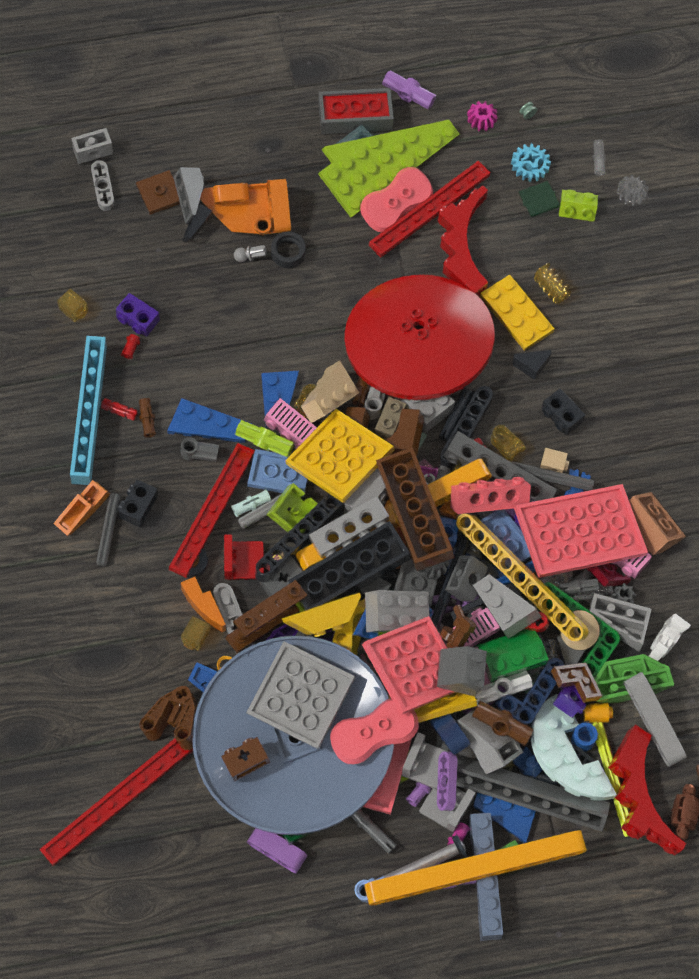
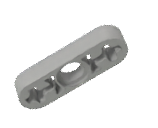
(100, 192)

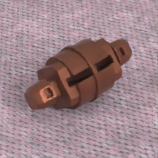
(685, 812)

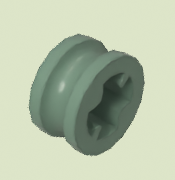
(528, 110)

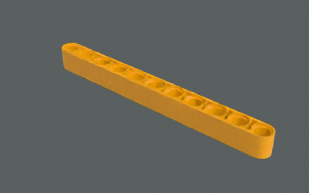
(440, 493)
(475, 868)

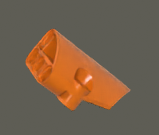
(245, 205)

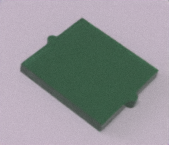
(539, 198)

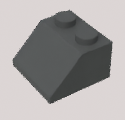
(462, 670)

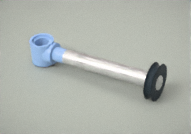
(427, 861)

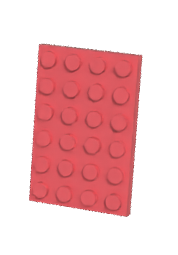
(580, 530)

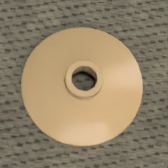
(593, 631)

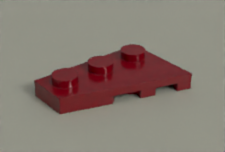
(608, 576)

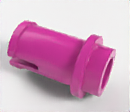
(461, 830)

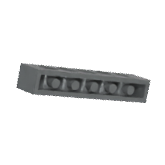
(494, 462)

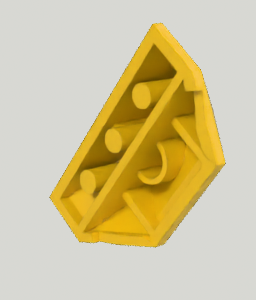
(325, 616)

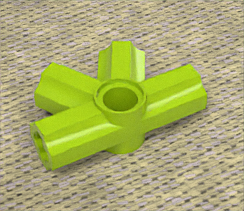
(264, 438)

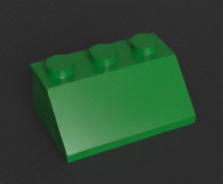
(513, 655)

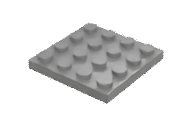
(301, 695)

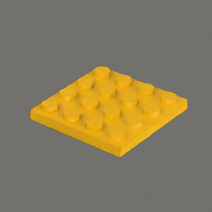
(339, 455)

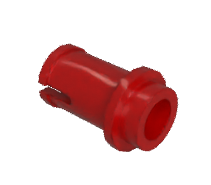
(130, 346)

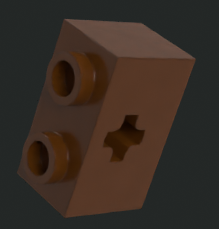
(256, 758)

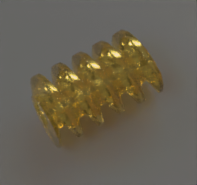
(551, 284)

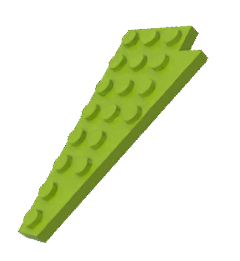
(374, 161)

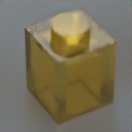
(72, 305)
(195, 633)

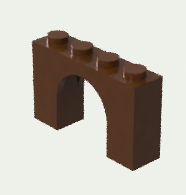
(408, 430)

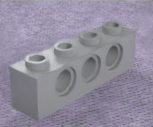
(372, 507)

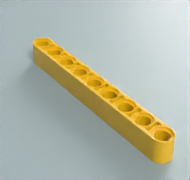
(530, 578)

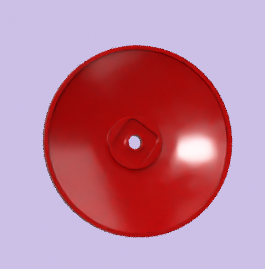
(423, 361)

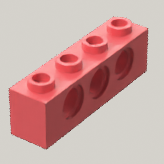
(463, 503)

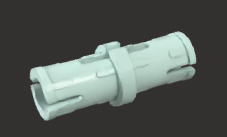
(251, 503)

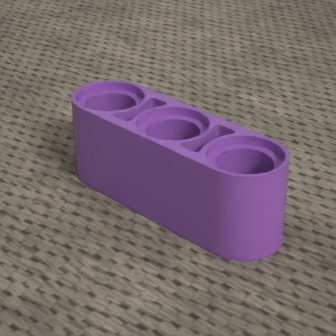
(277, 849)

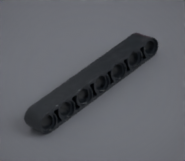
(297, 537)

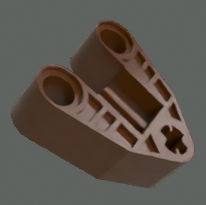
(175, 709)

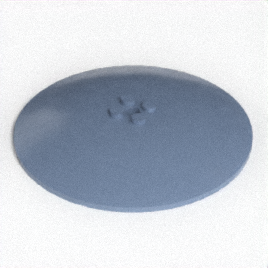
(302, 785)

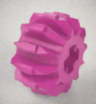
(482, 116)

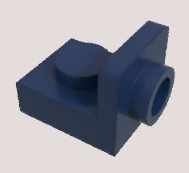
(527, 763)

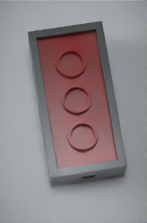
(349, 109)

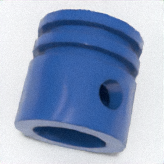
(584, 736)

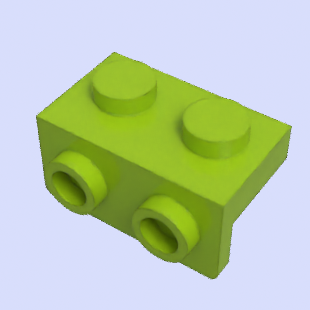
(578, 205)

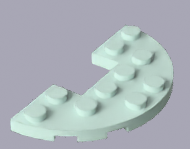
(560, 759)

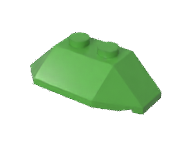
(614, 673)

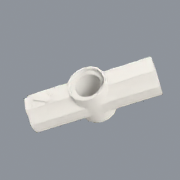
(512, 684)

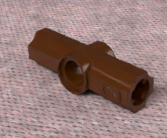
(509, 726)

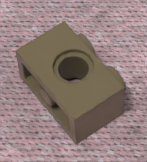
(389, 418)

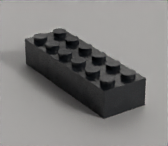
(353, 567)

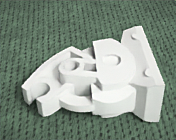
(668, 636)

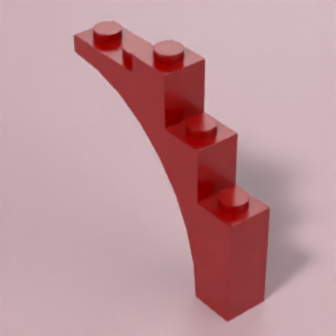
(454, 242)
(633, 793)

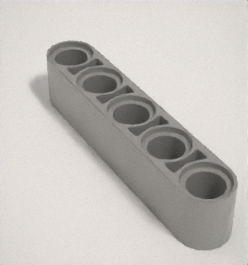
(655, 719)

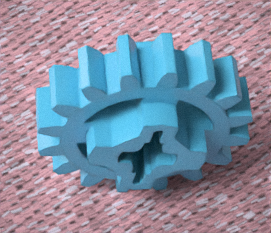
(531, 162)

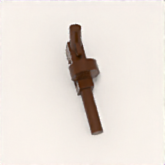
(458, 636)

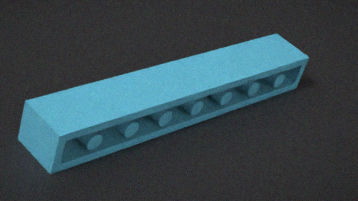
(88, 410)

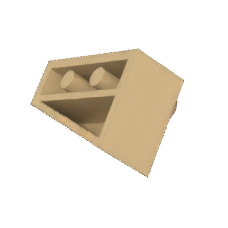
(331, 392)

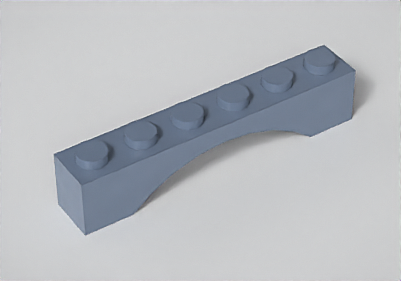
(487, 888)

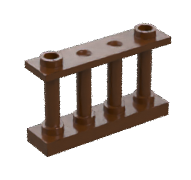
(265, 616)

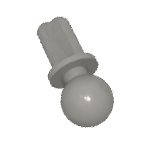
(242, 254)

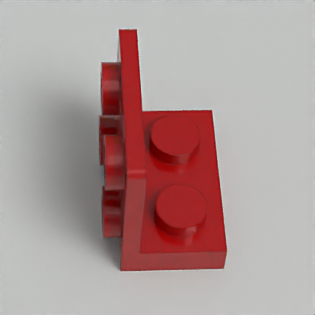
(241, 558)

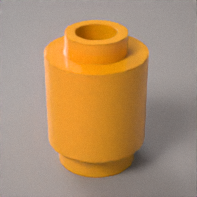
(597, 712)

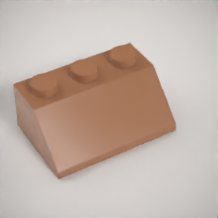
(655, 523)

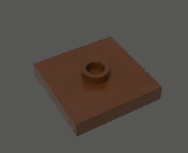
(158, 192)

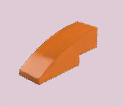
(82, 508)
(203, 603)

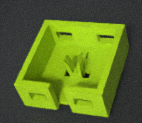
(291, 499)

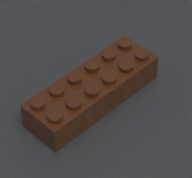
(415, 509)

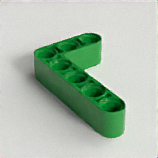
(601, 644)

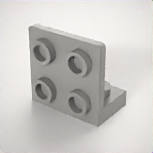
(422, 762)
(447, 819)

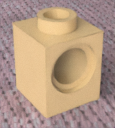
(554, 460)

